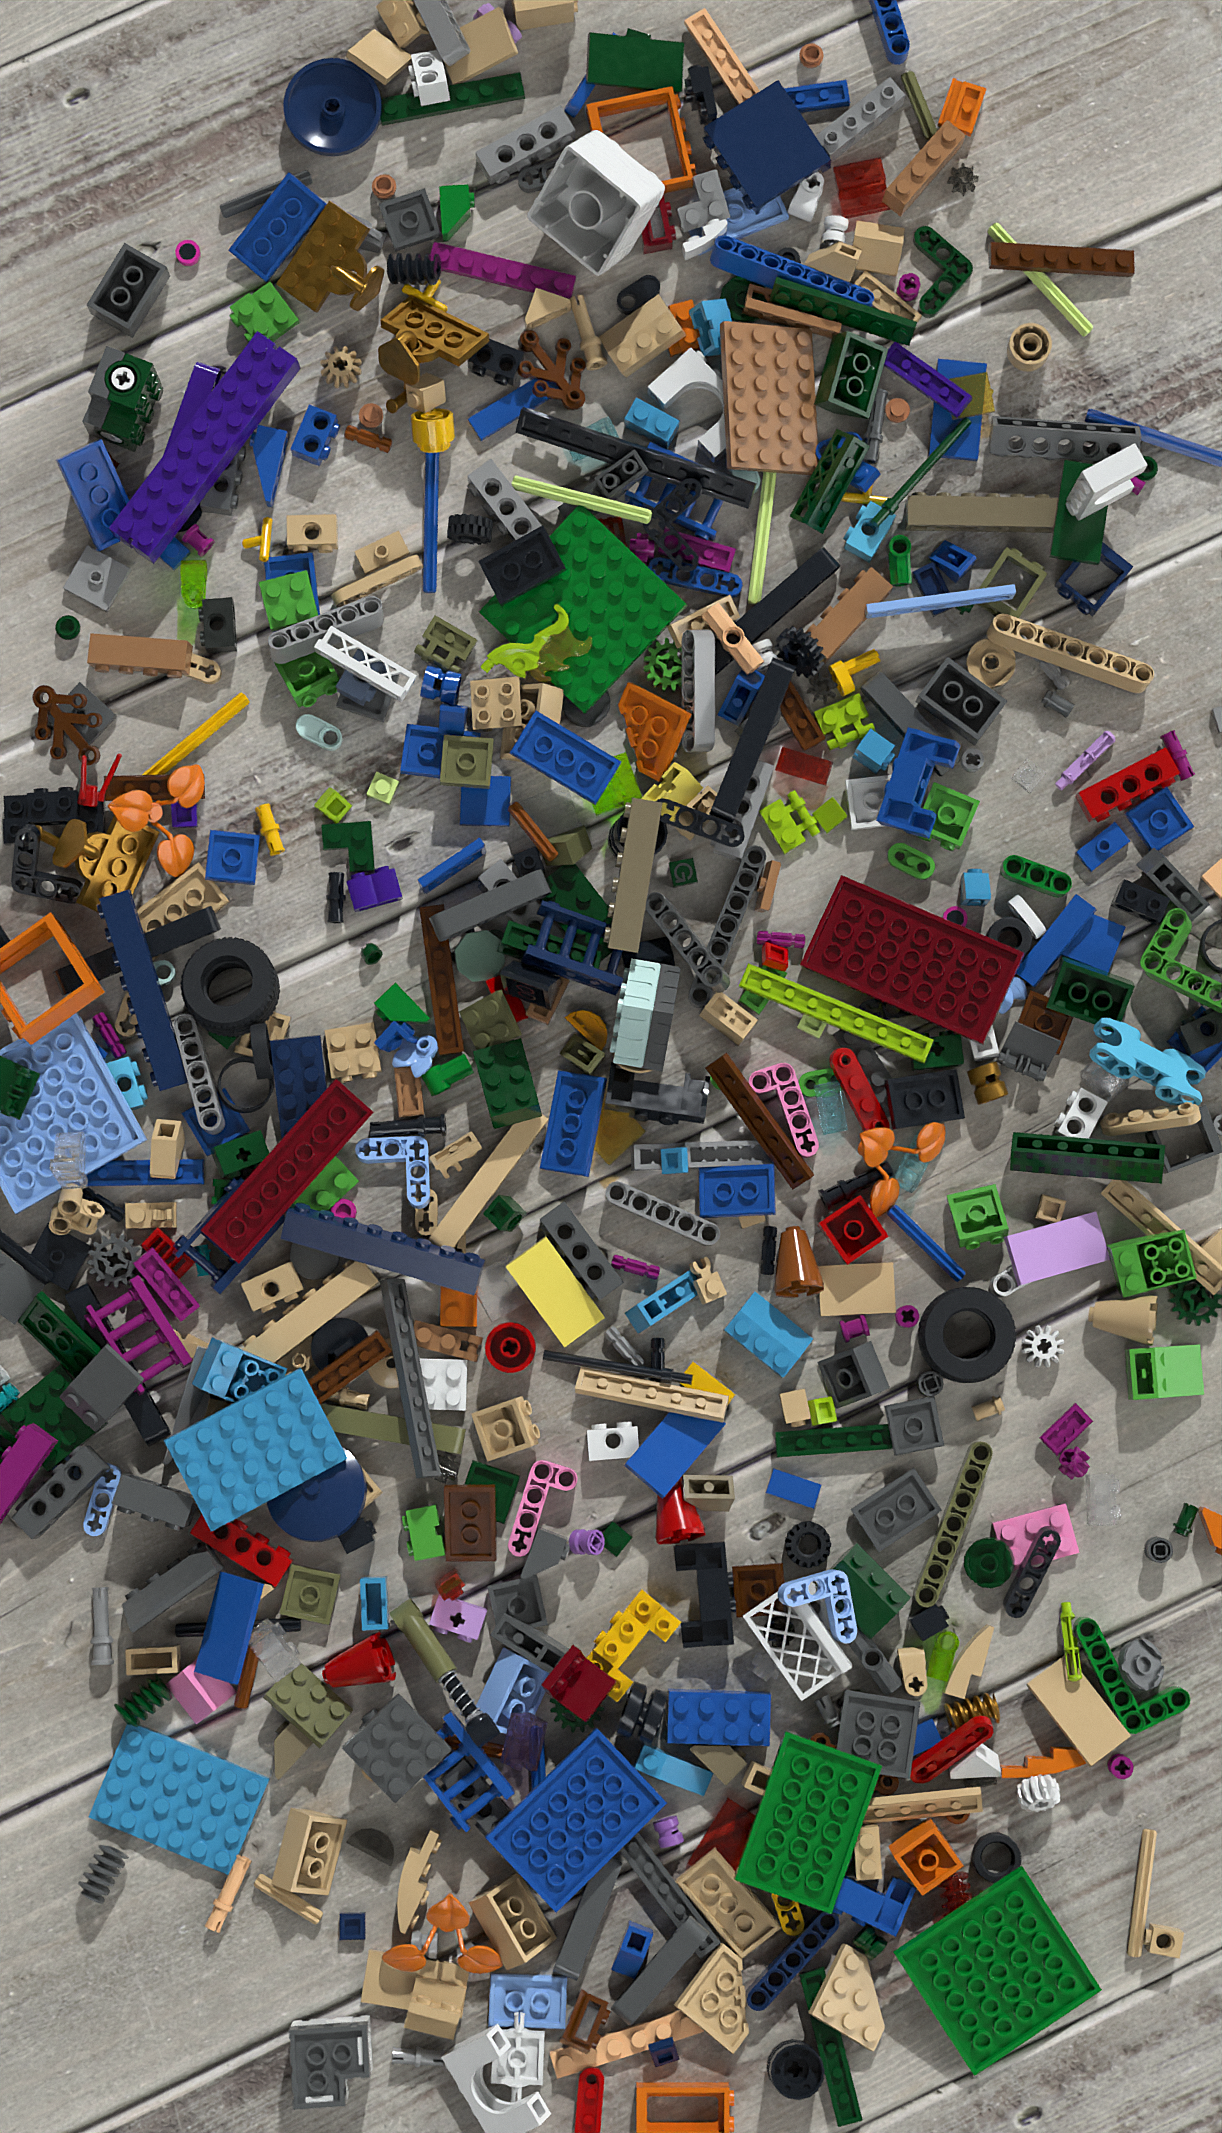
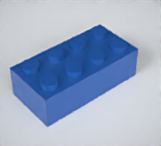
(718, 1717)

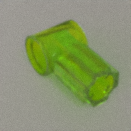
(942, 1658)

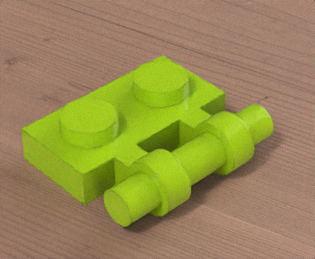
(842, 714)
(782, 825)

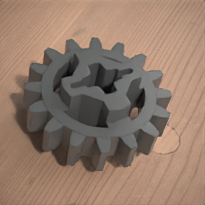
(118, 1248)

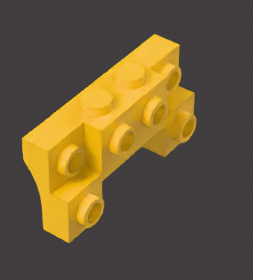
(624, 1635)

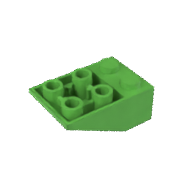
(1151, 1262)
(1164, 1372)

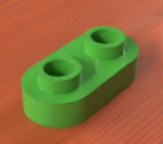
(911, 860)
(818, 1077)

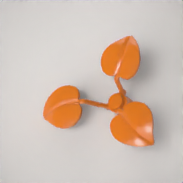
(136, 809)
(874, 1149)
(446, 1915)

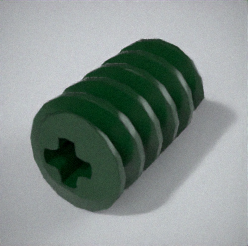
(144, 1701)

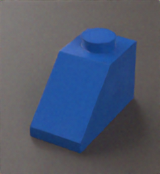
(741, 696)

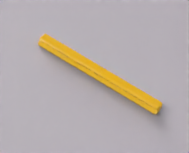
(199, 735)

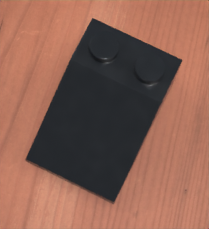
(530, 984)

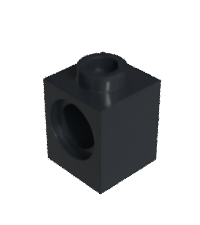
(528, 861)
(358, 1535)
(929, 1621)

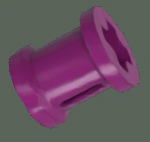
(904, 281)
(198, 540)
(914, 1315)
(854, 1328)
(1126, 1771)

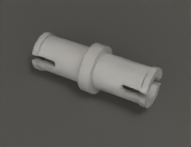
(417, 2056)

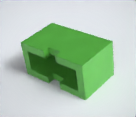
(422, 1525)

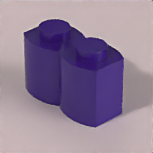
(374, 889)

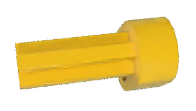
(842, 672)

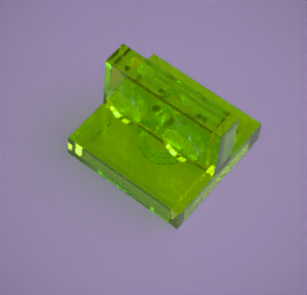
(620, 788)

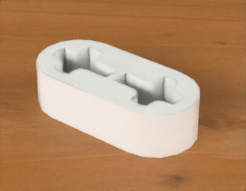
(1025, 914)

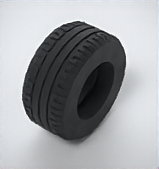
(216, 958)
(1001, 1335)

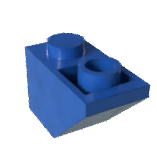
(632, 1949)

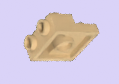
(353, 1052)
(506, 1428)

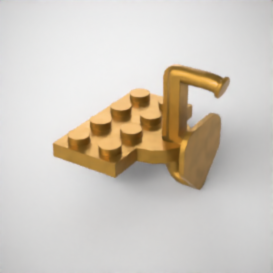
(327, 262)
(421, 337)
(113, 858)

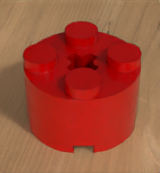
(497, 1341)

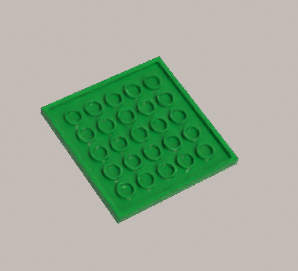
(605, 597)
(997, 1970)

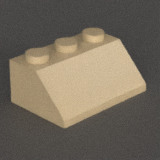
(642, 336)
(537, 697)
(309, 1852)
(512, 1921)

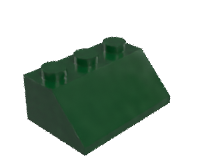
(851, 375)
(1089, 992)
(873, 1592)

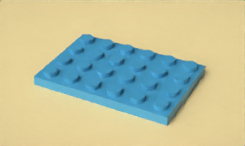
(255, 1449)
(179, 1797)

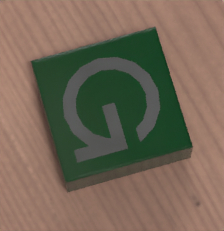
(683, 872)

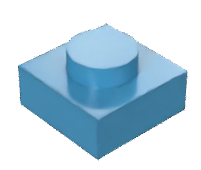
(674, 1160)

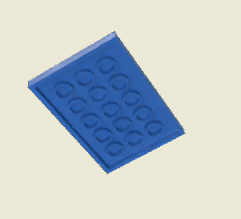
(576, 1820)

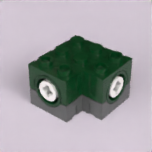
(122, 399)

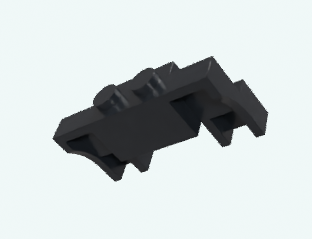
(49, 809)
(655, 1100)
(713, 1592)

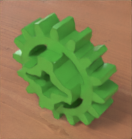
(660, 662)

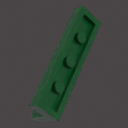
(832, 482)
(518, 937)

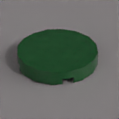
(735, 298)
(989, 1562)

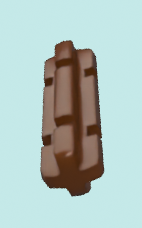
(368, 438)

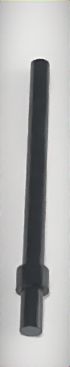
(666, 1375)

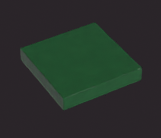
(504, 1482)

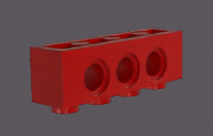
(1158, 762)
(248, 1559)

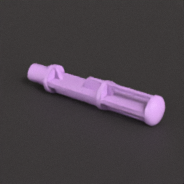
(1085, 760)

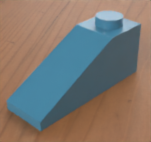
(662, 1302)
(673, 1769)

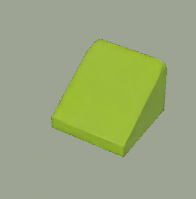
(333, 805)
(830, 815)

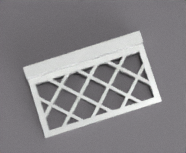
(819, 1633)

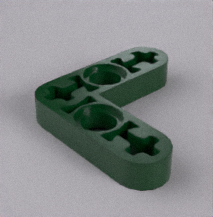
(950, 273)

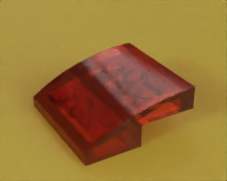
(861, 187)

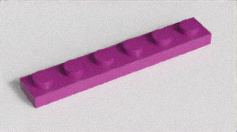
(502, 271)

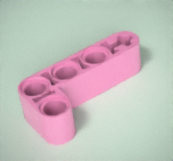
(789, 1111)
(536, 1508)

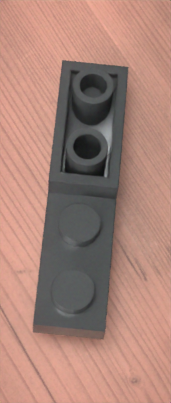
(613, 481)

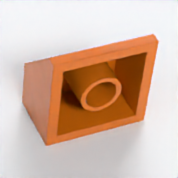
(925, 1856)

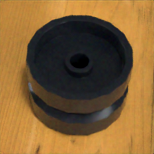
(644, 1714)

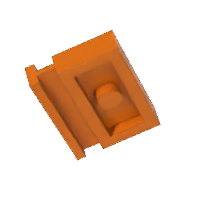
(962, 105)
(682, 315)
(457, 1308)

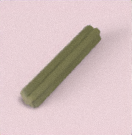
(919, 104)

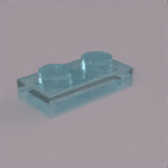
(830, 1107)

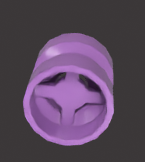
(586, 1542)
(668, 1831)

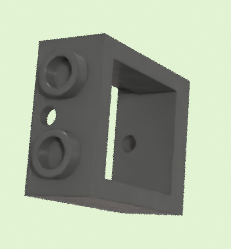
(1209, 1135)

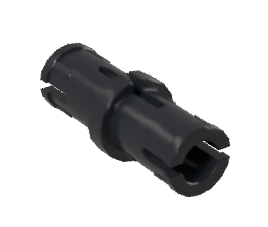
(336, 897)

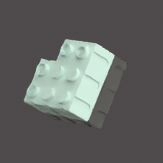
(645, 1014)

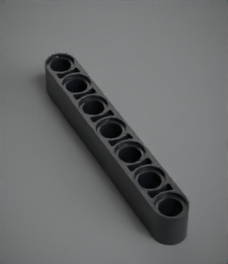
(779, 602)
(752, 740)
(159, 941)
(141, 1408)

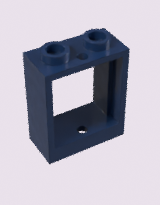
(1113, 562)

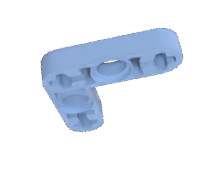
(404, 1155)
(100, 1486)
(825, 1590)

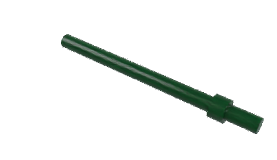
(891, 505)

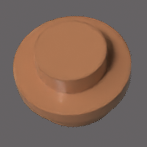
(811, 55)
(384, 186)
(897, 410)
(371, 415)

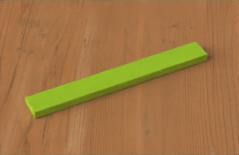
(836, 1013)

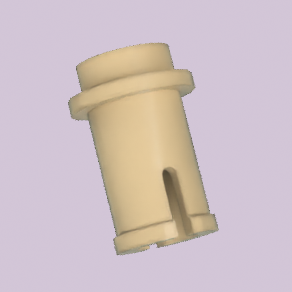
(988, 1408)

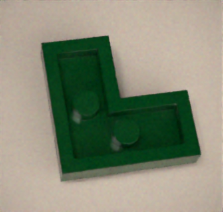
(356, 838)

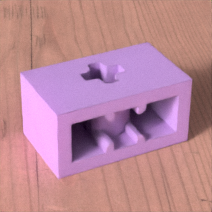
(471, 1613)

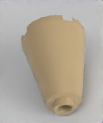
(1127, 1317)

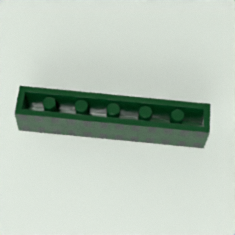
(1087, 1157)

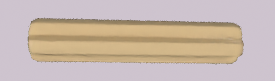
(288, 1899)

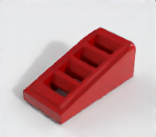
(146, 1245)

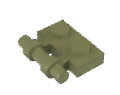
(449, 639)

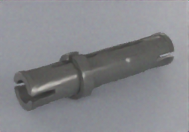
(874, 430)

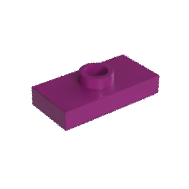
(1065, 1429)

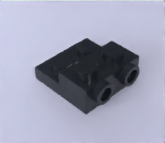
(700, 94)

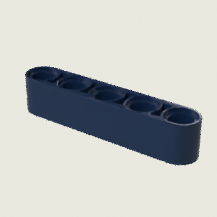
(788, 1971)

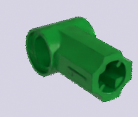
(899, 563)
(441, 1077)

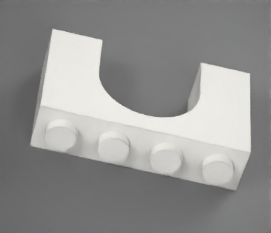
(692, 373)
(1105, 482)
(496, 2116)

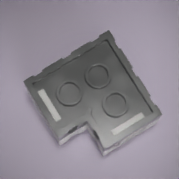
(327, 2055)

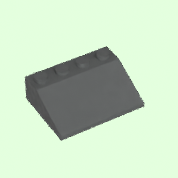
(170, 1587)

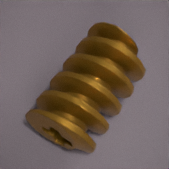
(960, 1715)

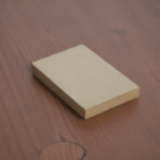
(488, 43)
(857, 1289)

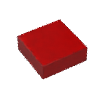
(775, 956)

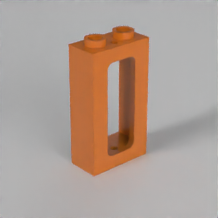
(720, 2090)

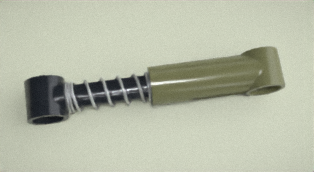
(442, 1669)

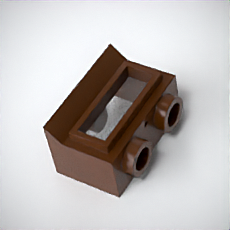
(584, 2022)

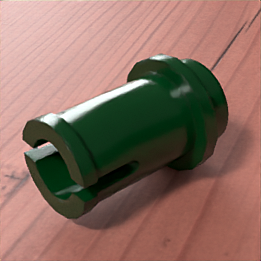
(1185, 1520)

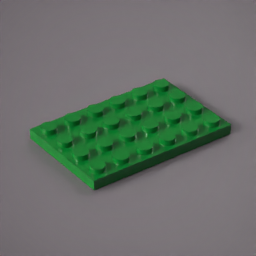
(807, 1822)

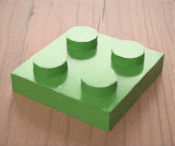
(288, 600)

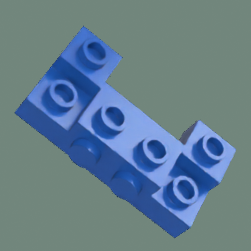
(910, 780)
(873, 1907)

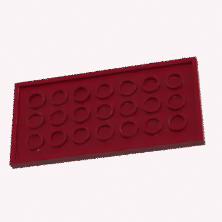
(912, 959)

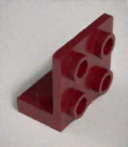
(578, 1684)

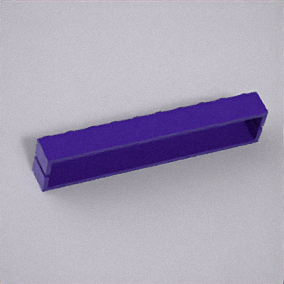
(205, 447)

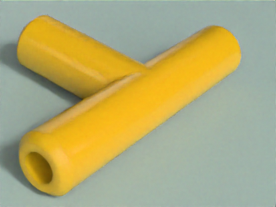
(425, 296)
(864, 498)
(262, 540)

